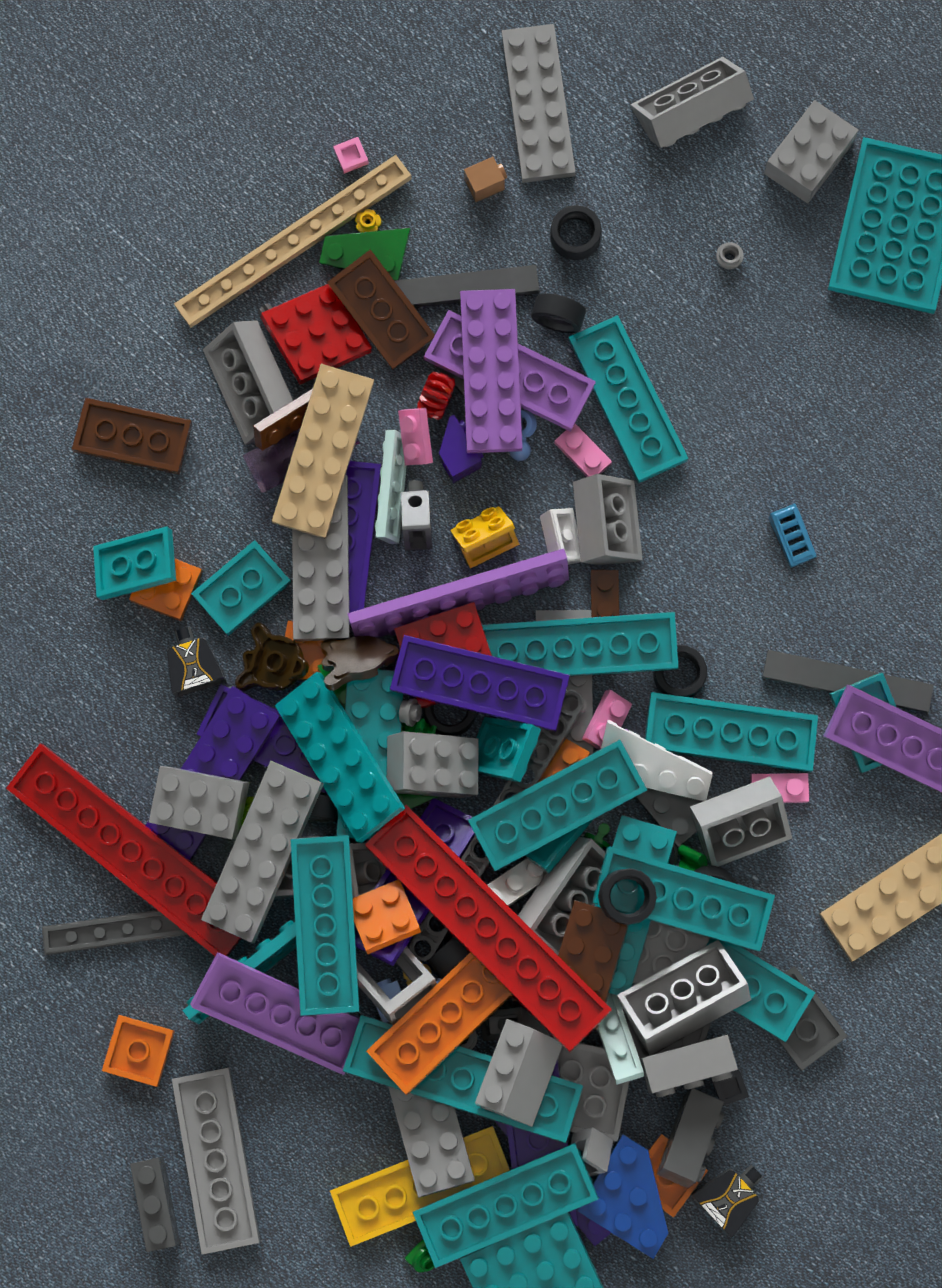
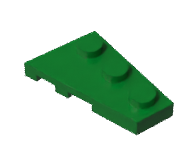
(387, 246)

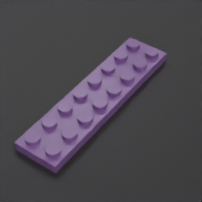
(482, 589)

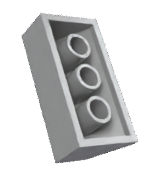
(693, 102)
(247, 375)
(570, 880)
(684, 997)

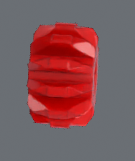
(436, 394)

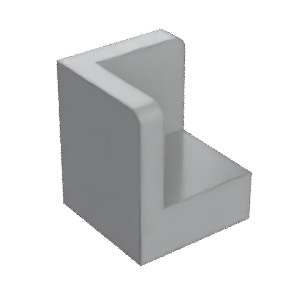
(595, 1149)

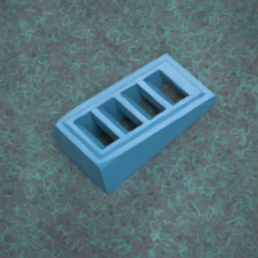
(783, 539)

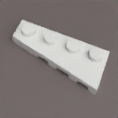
(659, 767)

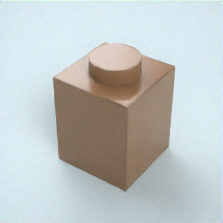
(485, 179)

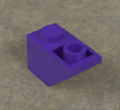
(454, 453)

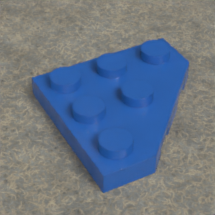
(629, 1199)

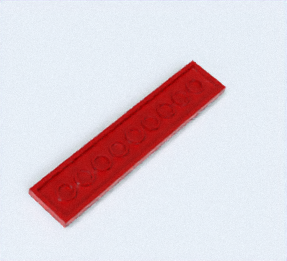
(121, 845)
(488, 928)

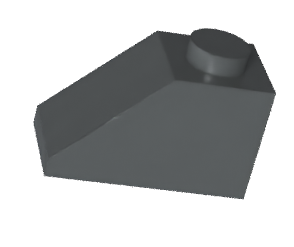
(494, 1024)

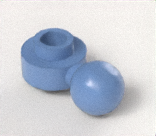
(527, 432)

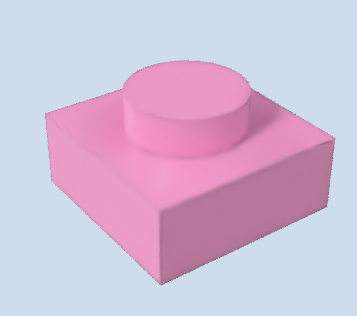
(351, 155)

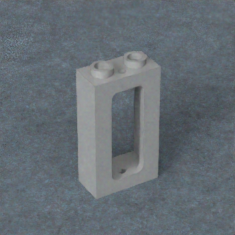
(401, 1003)

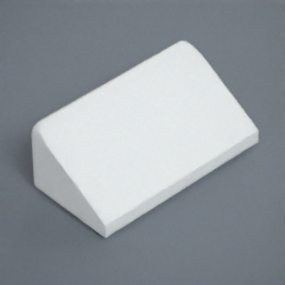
(561, 532)

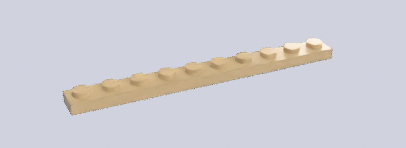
(292, 241)

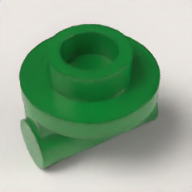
(602, 832)
(691, 858)
(420, 1258)

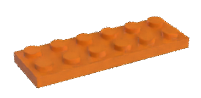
(438, 1023)

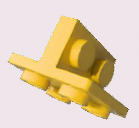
(485, 536)

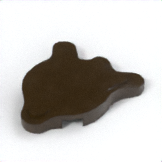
(355, 659)
(273, 663)

